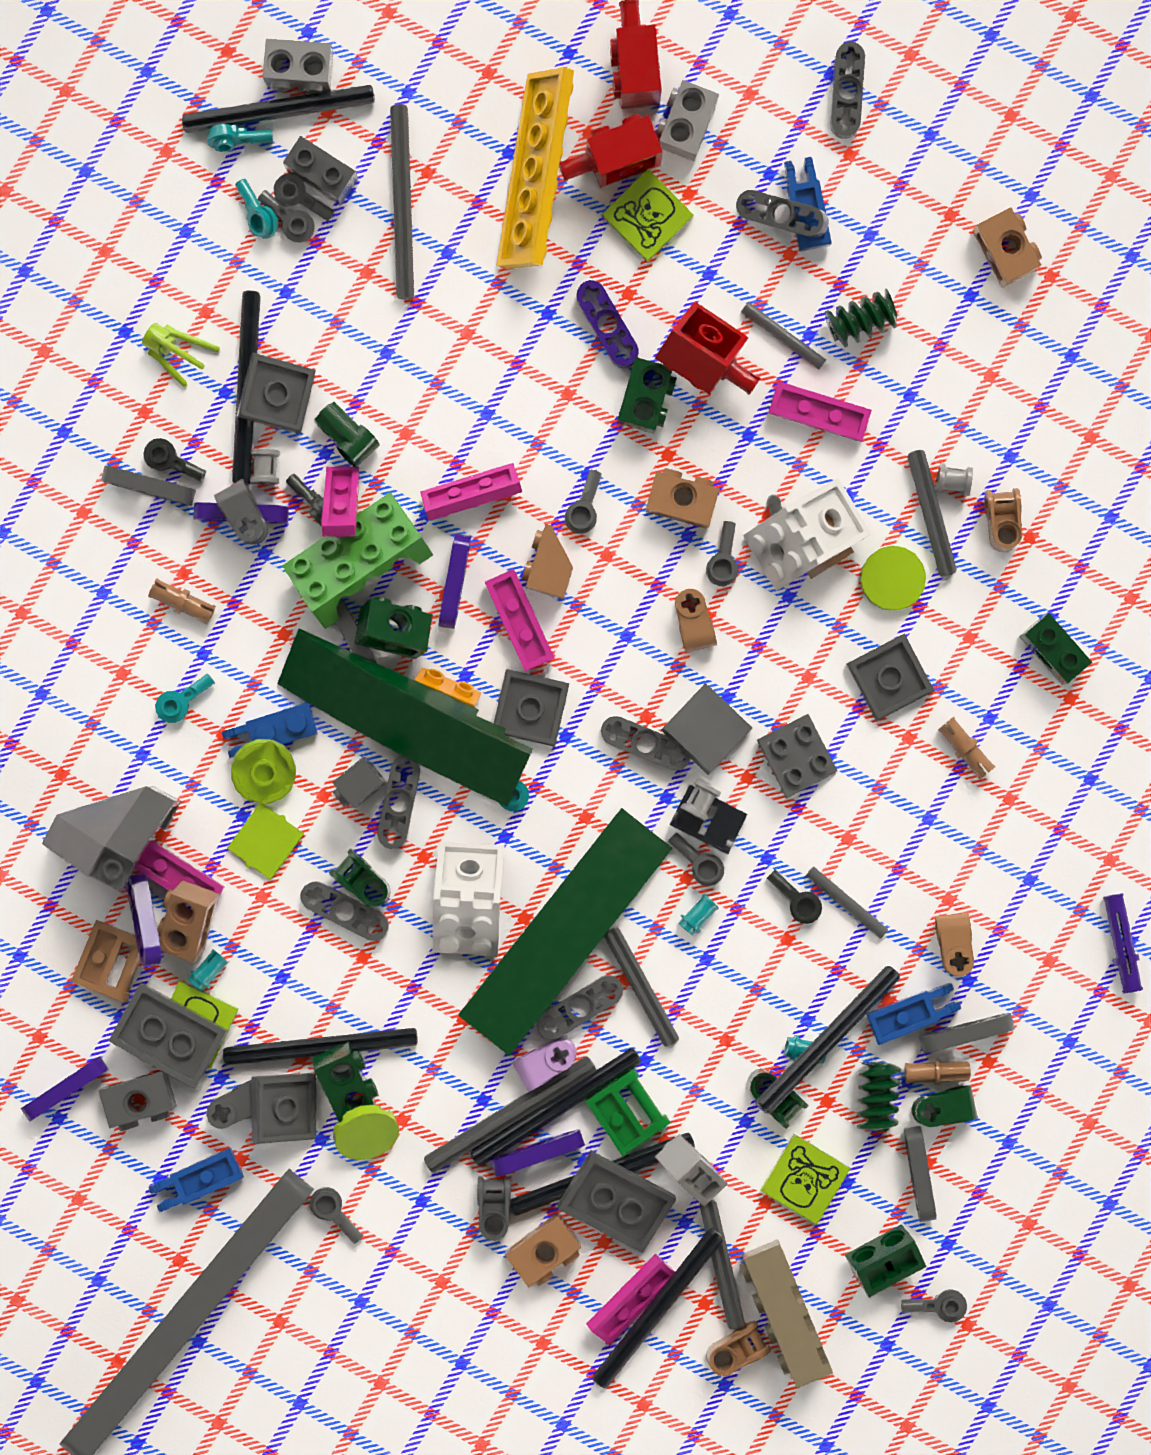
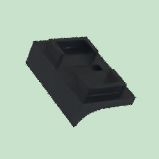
(722, 828)

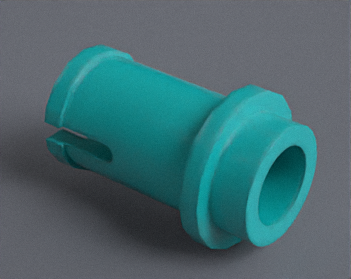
(698, 915)
(207, 970)
(795, 1046)

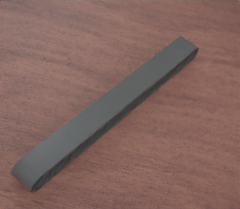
(187, 1315)

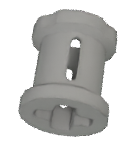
(265, 466)
(954, 479)
(700, 800)

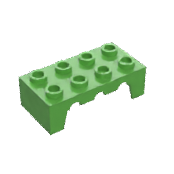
(344, 564)

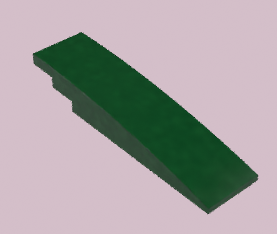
(405, 716)
(565, 931)

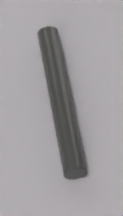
(783, 335)
(846, 902)

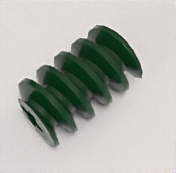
(862, 318)
(879, 1096)

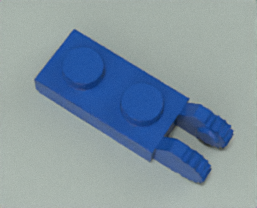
(809, 194)
(280, 726)
(909, 1014)
(200, 1179)

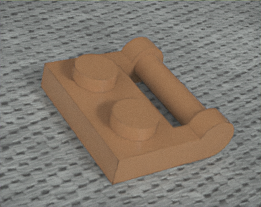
(100, 957)

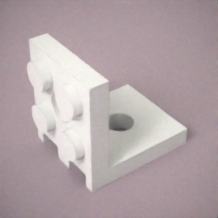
(806, 534)
(467, 898)

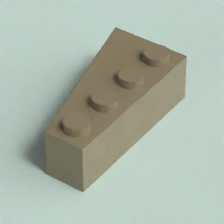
(787, 1314)

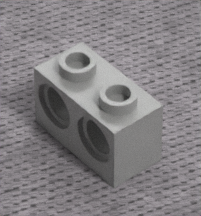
(299, 55)
(692, 121)
(691, 1170)

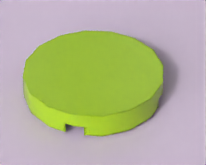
(893, 578)
(263, 771)
(366, 1132)

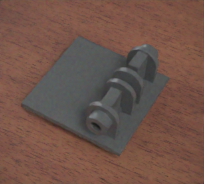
(796, 755)

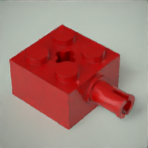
(636, 58)
(617, 152)
(705, 351)

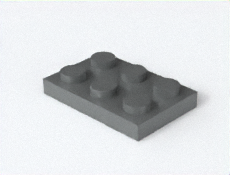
(168, 1035)
(616, 1201)

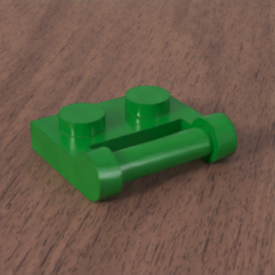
(619, 1119)

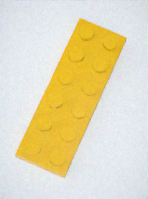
(535, 168)

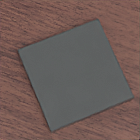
(276, 393)
(890, 677)
(531, 707)
(706, 729)
(283, 1108)

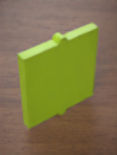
(265, 840)

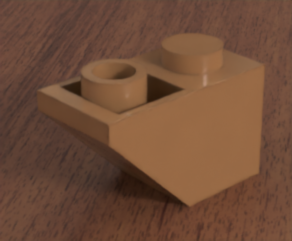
(551, 566)

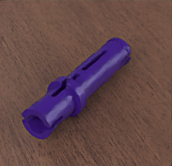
(1132, 981)

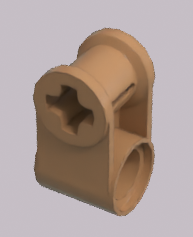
(1003, 516)
(696, 627)
(954, 936)
(739, 1348)

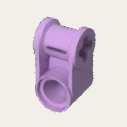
(541, 1066)

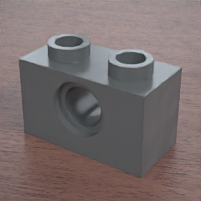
(320, 170)
(358, 783)
(118, 1105)

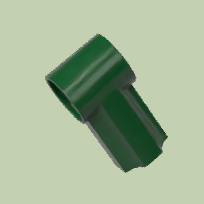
(352, 441)

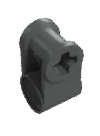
(240, 508)
(239, 1103)
(493, 1204)

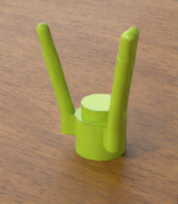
(161, 341)

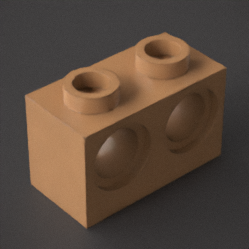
(191, 923)

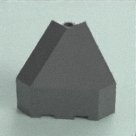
(111, 833)

